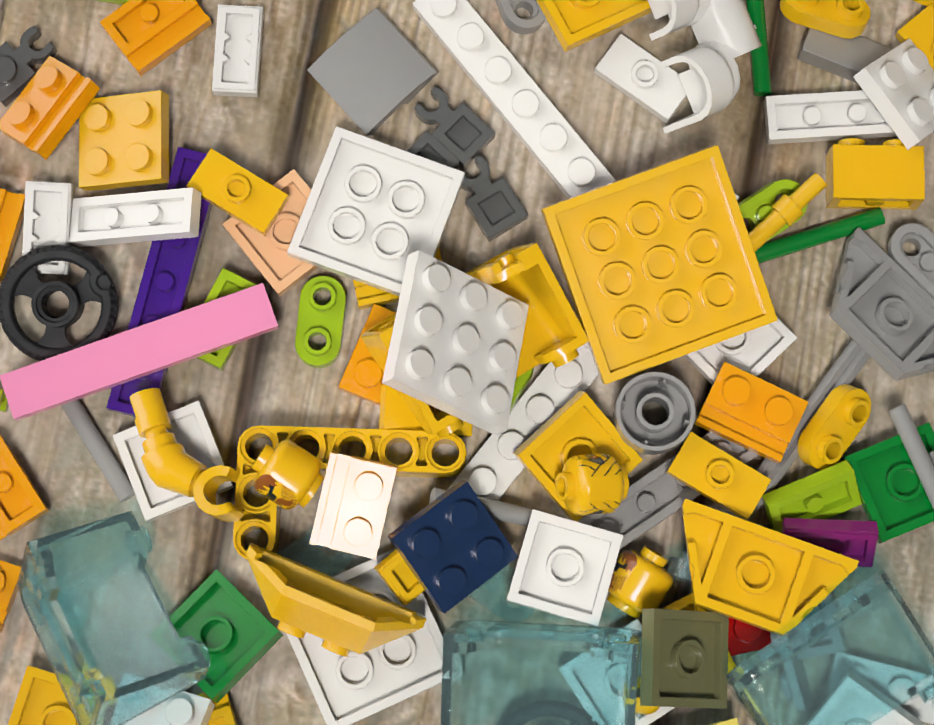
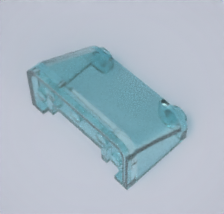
(106, 621)
(840, 663)
(539, 674)

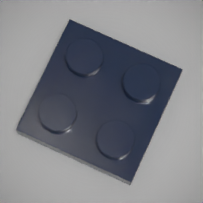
(453, 546)

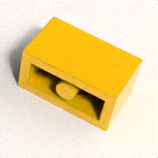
(874, 175)

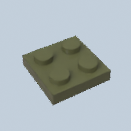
(684, 659)

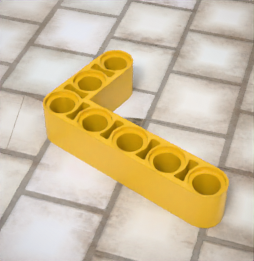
(332, 439)

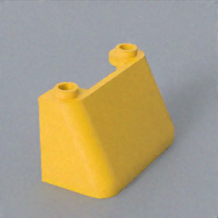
(549, 334)

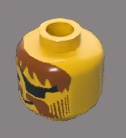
(287, 474)
(639, 581)

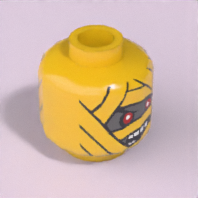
(592, 484)

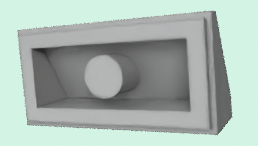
(838, 54)

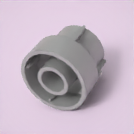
(657, 388)

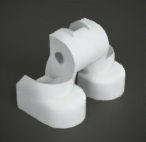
(723, 33)

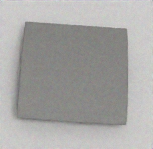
(372, 71)

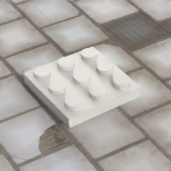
(374, 210)
(456, 343)
(377, 679)

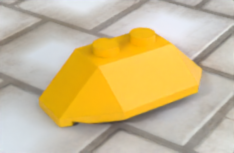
(327, 606)

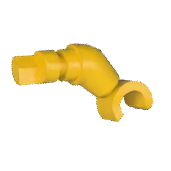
(173, 467)

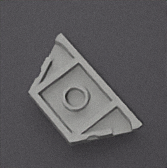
(884, 309)

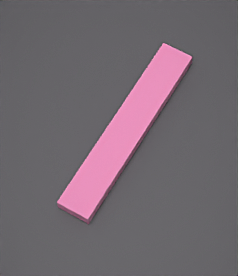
(138, 352)

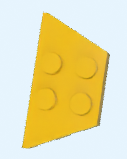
(756, 570)

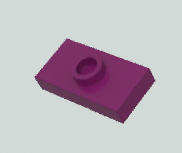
(843, 537)

